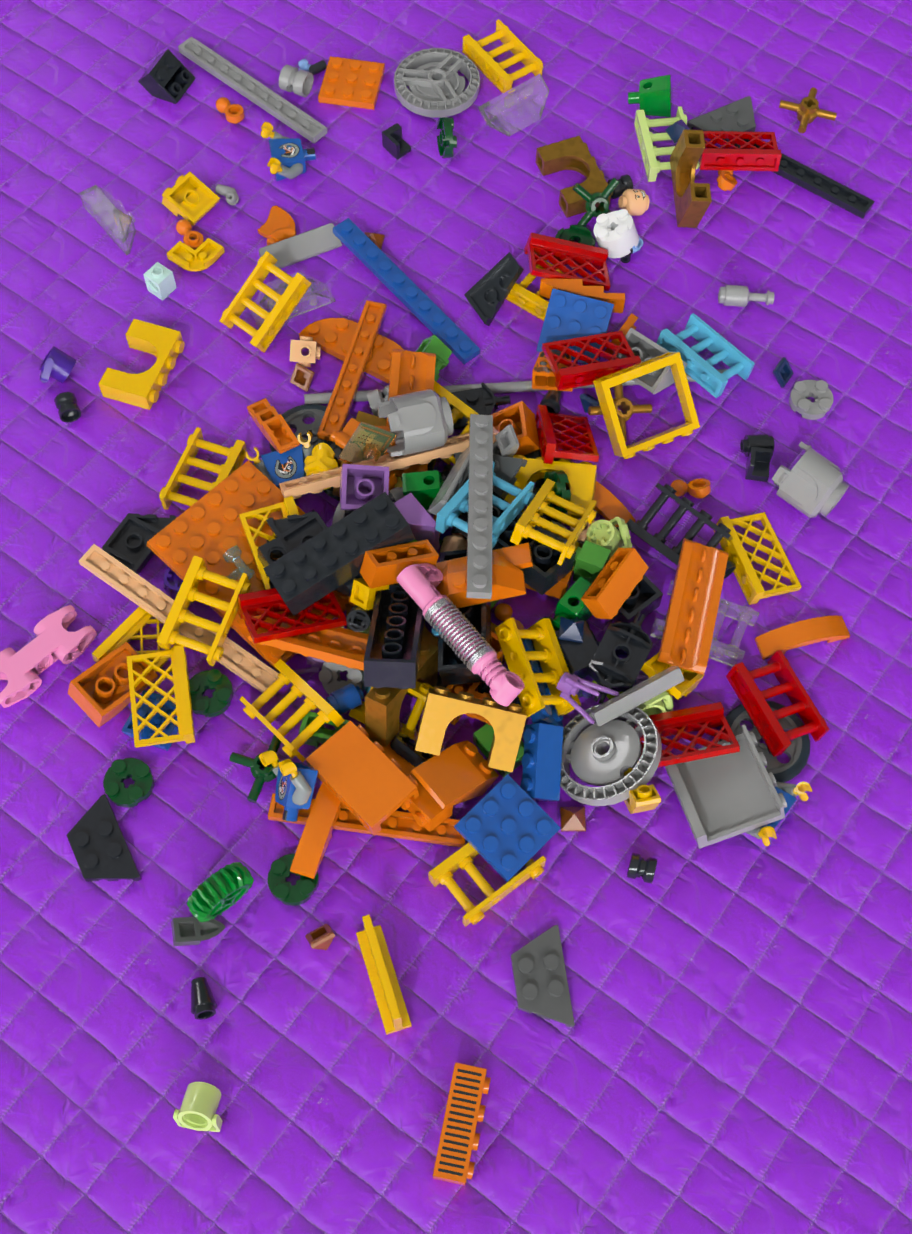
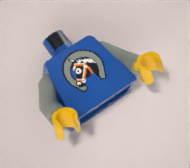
(286, 154)
(284, 466)
(294, 784)
(789, 792)

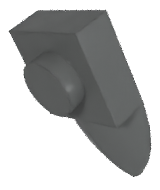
(192, 931)

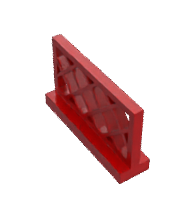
(743, 158)
(565, 252)
(584, 375)
(549, 436)
(269, 602)
(692, 719)

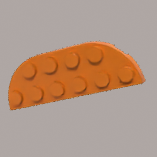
(335, 338)

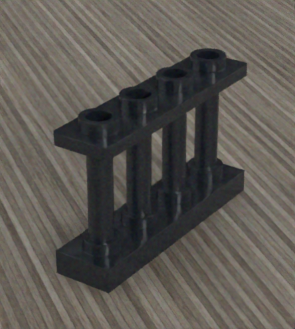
(658, 540)

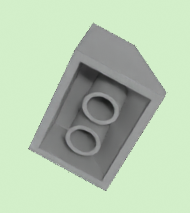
(646, 350)

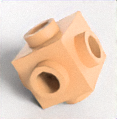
(296, 351)

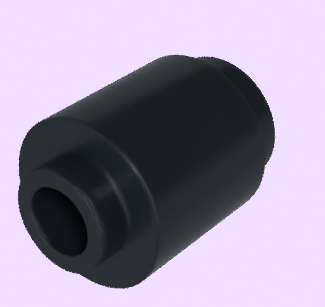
(758, 440)

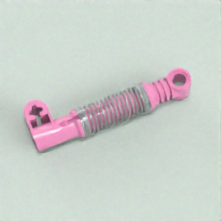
(421, 584)

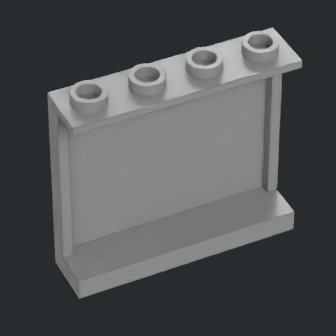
(727, 792)

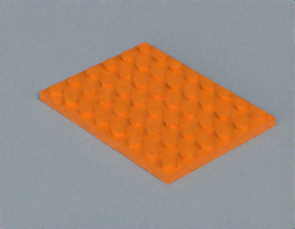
(213, 528)

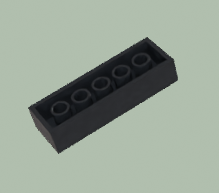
(337, 553)
(545, 570)
(393, 640)
(450, 666)

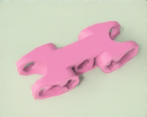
(51, 644)

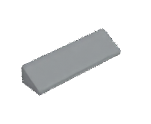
(303, 246)
(452, 483)
(637, 695)

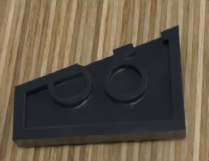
(494, 287)

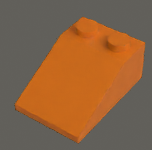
(523, 423)
(104, 687)
(456, 774)

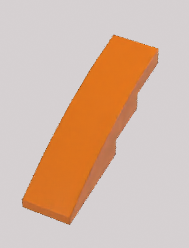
(576, 287)
(273, 426)
(316, 833)

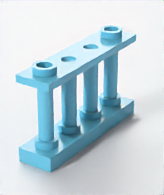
(697, 367)
(449, 514)

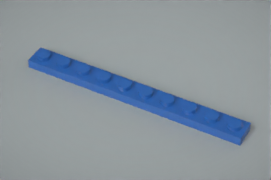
(406, 291)

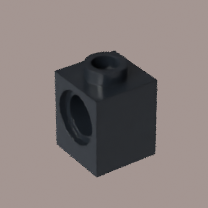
(270, 550)

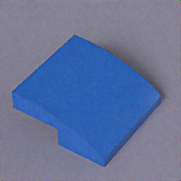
(157, 720)

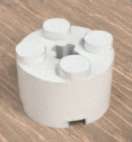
(616, 233)

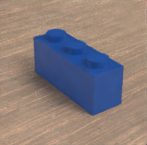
(542, 761)

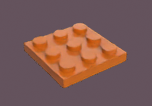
(351, 83)

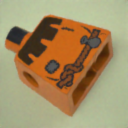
(543, 375)

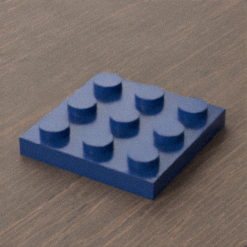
(574, 317)
(507, 827)

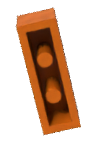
(383, 565)
(615, 583)

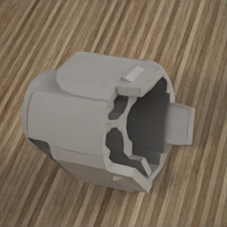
(419, 420)
(812, 484)

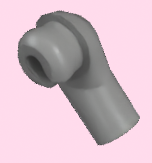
(230, 193)

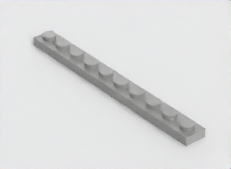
(253, 90)
(480, 507)

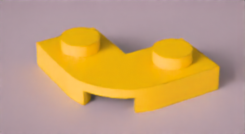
(196, 259)

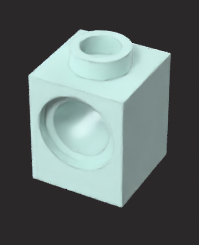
(160, 281)

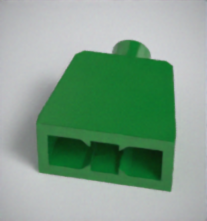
(653, 96)
(423, 486)
(569, 606)

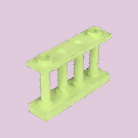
(646, 139)

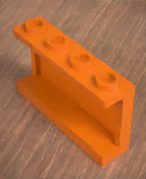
(362, 776)

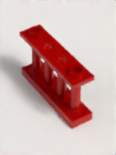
(761, 713)

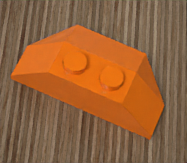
(506, 581)

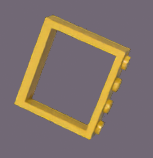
(609, 412)

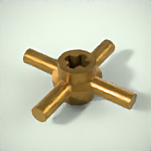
(807, 110)
(626, 406)

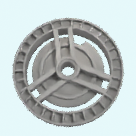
(435, 84)
(606, 752)

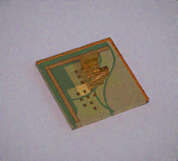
(367, 443)

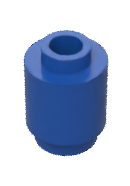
(345, 698)

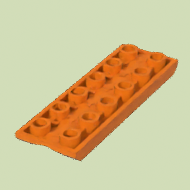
(409, 374)
(693, 607)
(331, 645)

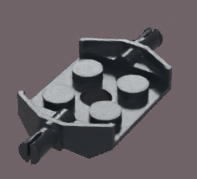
(481, 401)
(616, 672)

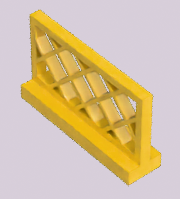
(287, 508)
(746, 575)
(127, 631)
(182, 697)
(383, 977)

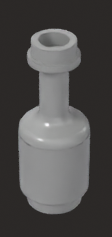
(739, 296)

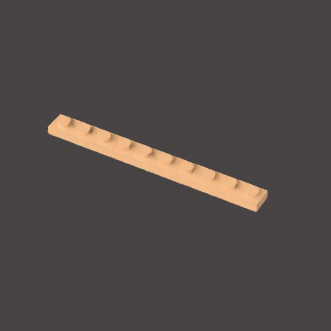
(318, 482)
(159, 606)

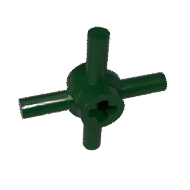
(592, 199)
(255, 764)

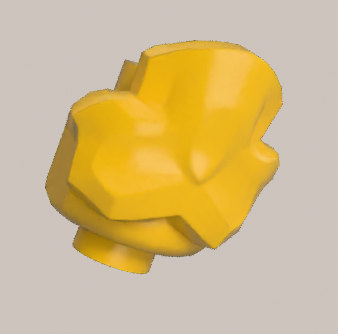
(320, 460)

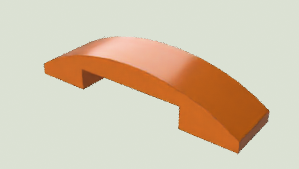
(609, 505)
(802, 634)

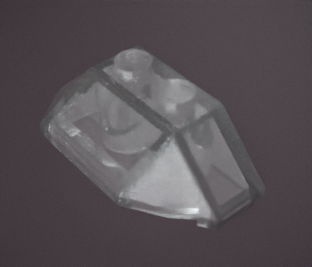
(516, 107)
(110, 216)
(315, 297)

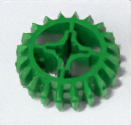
(220, 891)

